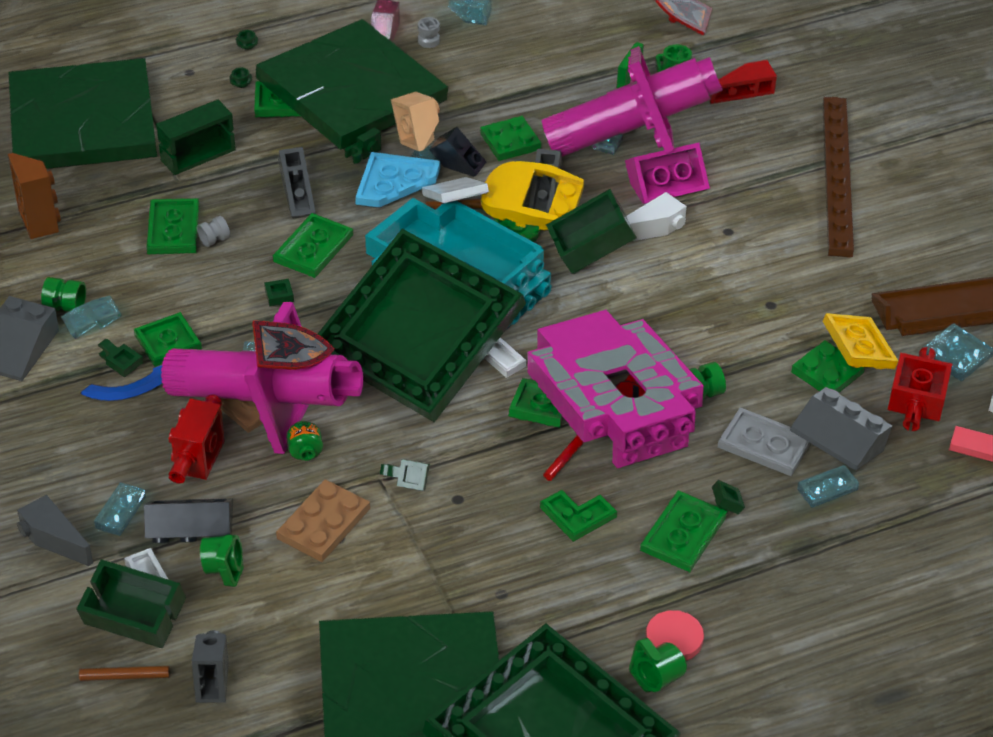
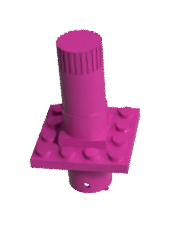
(641, 103)
(277, 393)

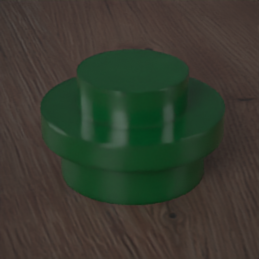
(246, 39)
(240, 77)

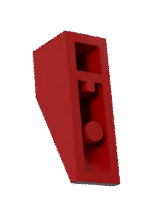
(745, 82)

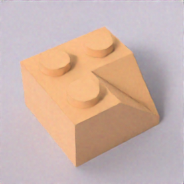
(416, 119)

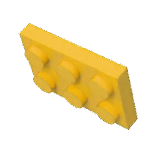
(860, 341)

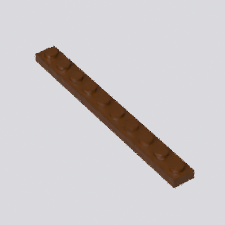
(837, 178)

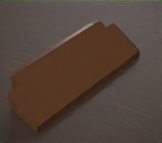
(936, 306)

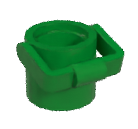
(672, 56)
(222, 556)
(658, 666)

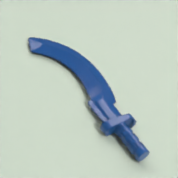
(126, 391)

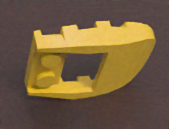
(509, 187)

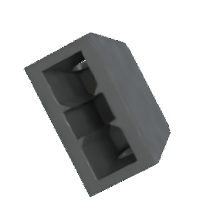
(210, 653)

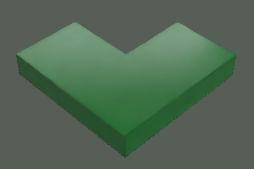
(574, 519)

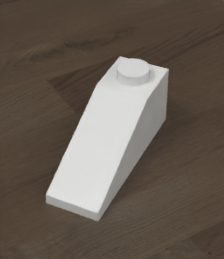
(658, 217)

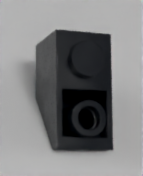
(457, 153)

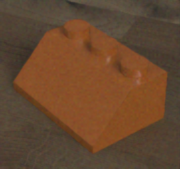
(34, 195)

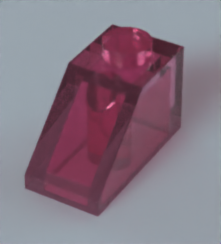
(386, 18)

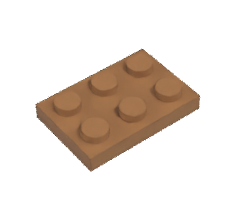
(323, 520)

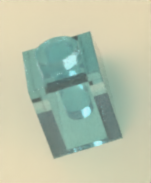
(472, 10)

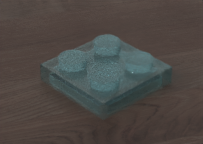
(961, 350)

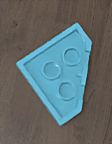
(394, 177)

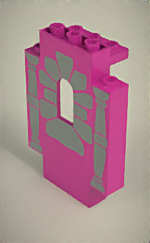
(573, 370)

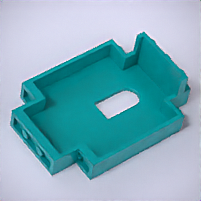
(472, 240)

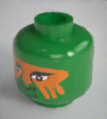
(304, 440)

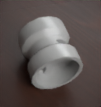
(428, 33)
(213, 231)

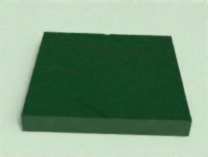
(347, 81)
(82, 113)
(421, 323)
(399, 670)
(546, 692)

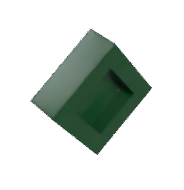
(278, 292)
(728, 497)

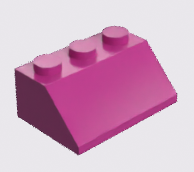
(672, 172)

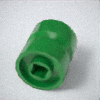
(63, 295)
(712, 379)

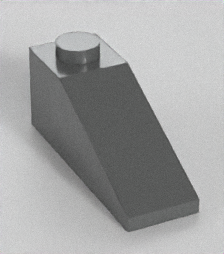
(296, 182)
(544, 187)
(53, 531)

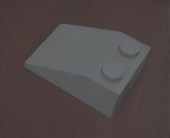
(24, 335)

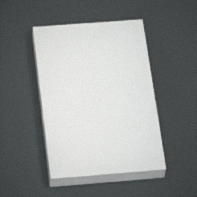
(455, 189)

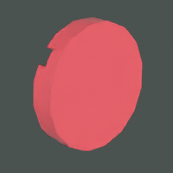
(676, 628)

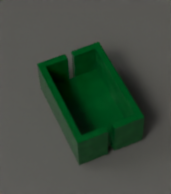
(196, 137)
(591, 231)
(131, 603)

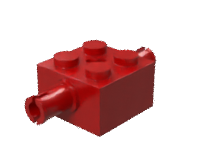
(919, 387)
(196, 439)

